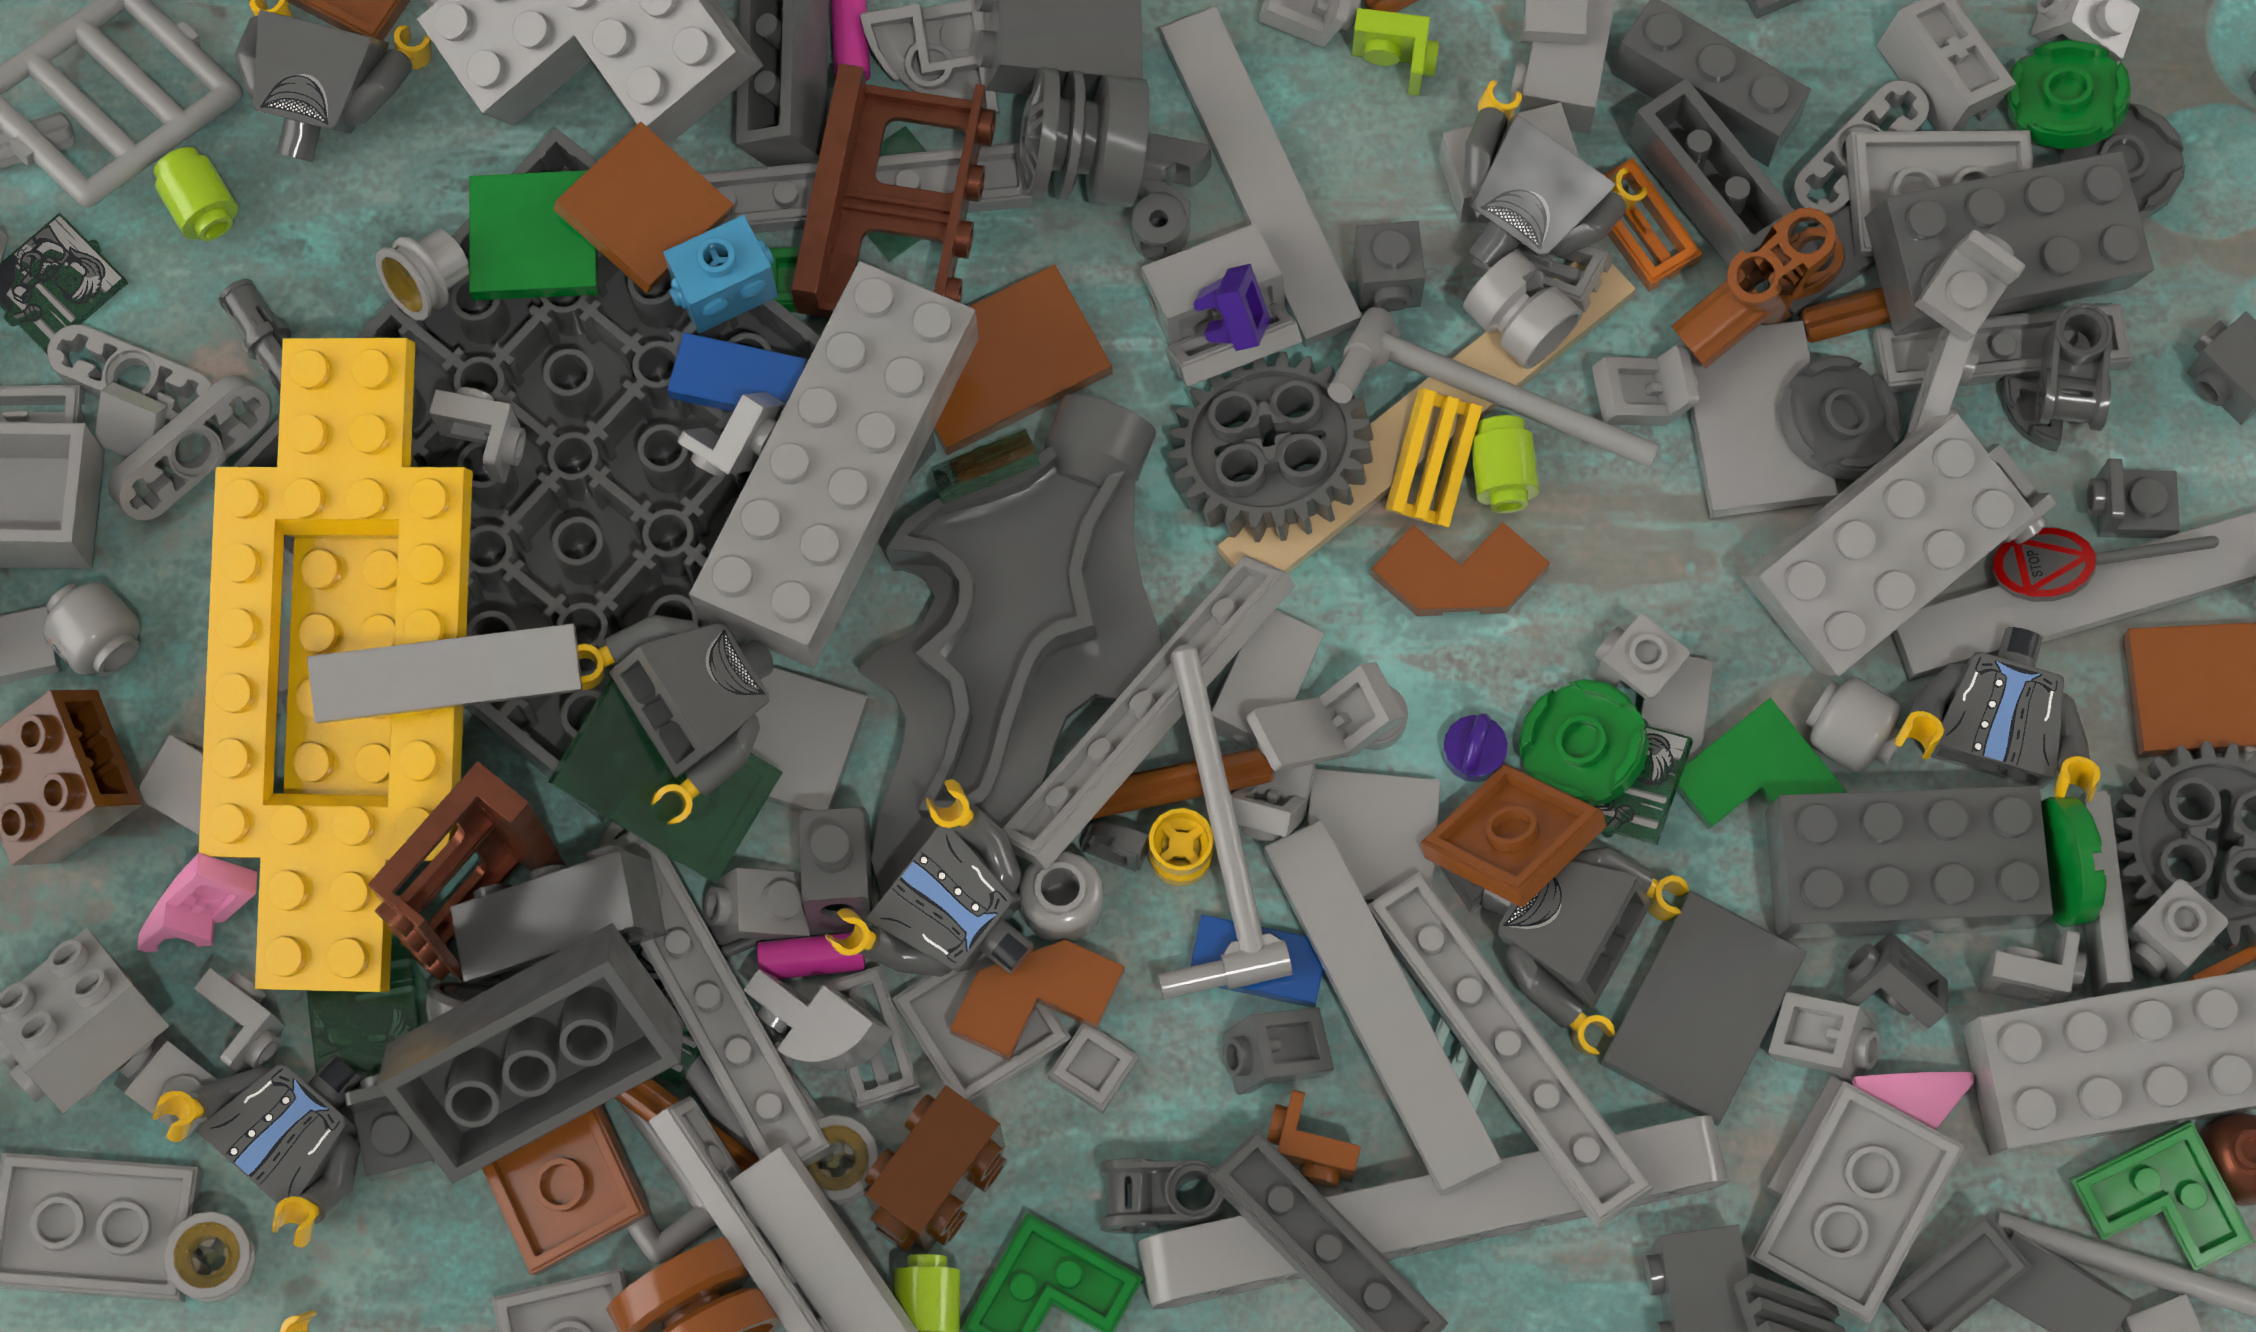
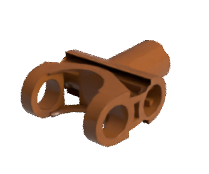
(1736, 305)

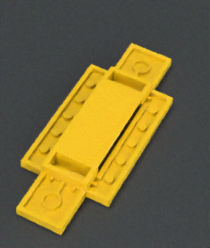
(372, 568)

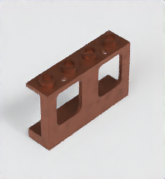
(852, 203)
(490, 823)

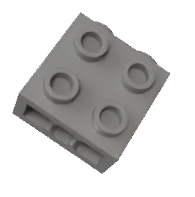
(74, 1022)

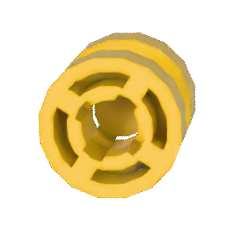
(1180, 835)

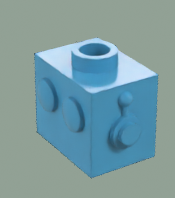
(721, 274)

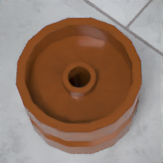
(694, 1295)

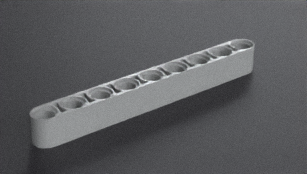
(1415, 1219)

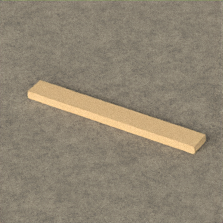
(1391, 427)

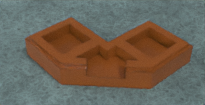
(1434, 583)
(1056, 976)

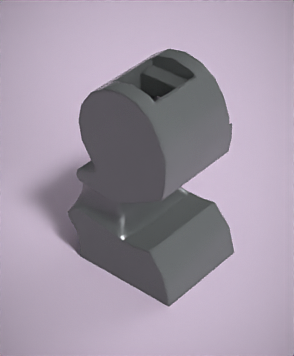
(1163, 213)

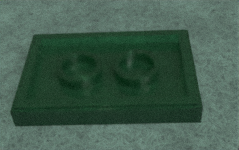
(619, 769)

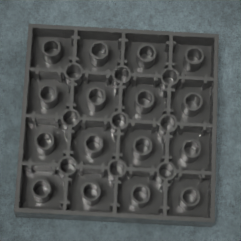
(605, 503)

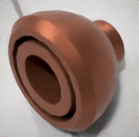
(2233, 1151)

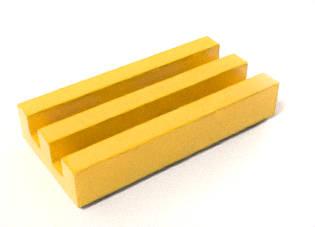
(1455, 465)

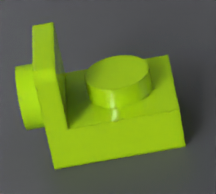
(1395, 38)

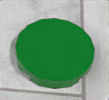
(2068, 94)
(1585, 741)
(2070, 846)

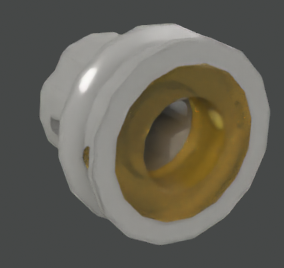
(422, 272)
(859, 1146)
(191, 1243)

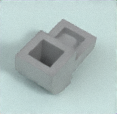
(821, 1033)

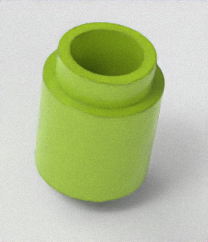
(194, 194)
(1504, 464)
(929, 1293)

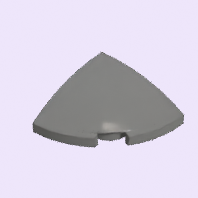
(930, 48)

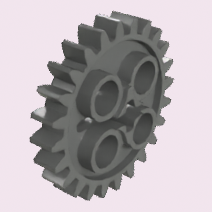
(1270, 448)
(2160, 832)

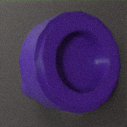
(1475, 747)

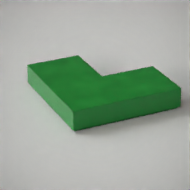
(1753, 756)
(2170, 1177)
(1049, 1271)

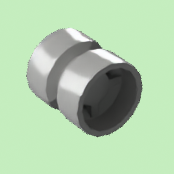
(1522, 309)

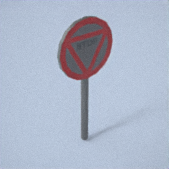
(2063, 563)

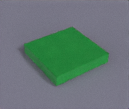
(522, 243)

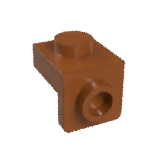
(1317, 1157)

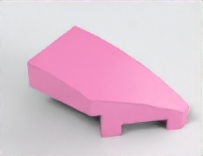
(198, 898)
(1919, 1095)

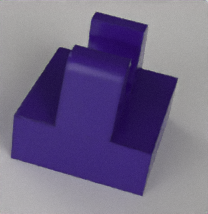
(1241, 306)

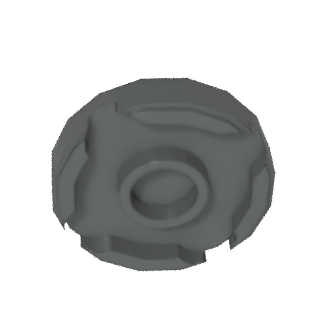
(2150, 153)
(1839, 417)

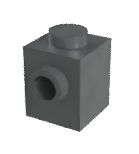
(1389, 266)
(2227, 367)

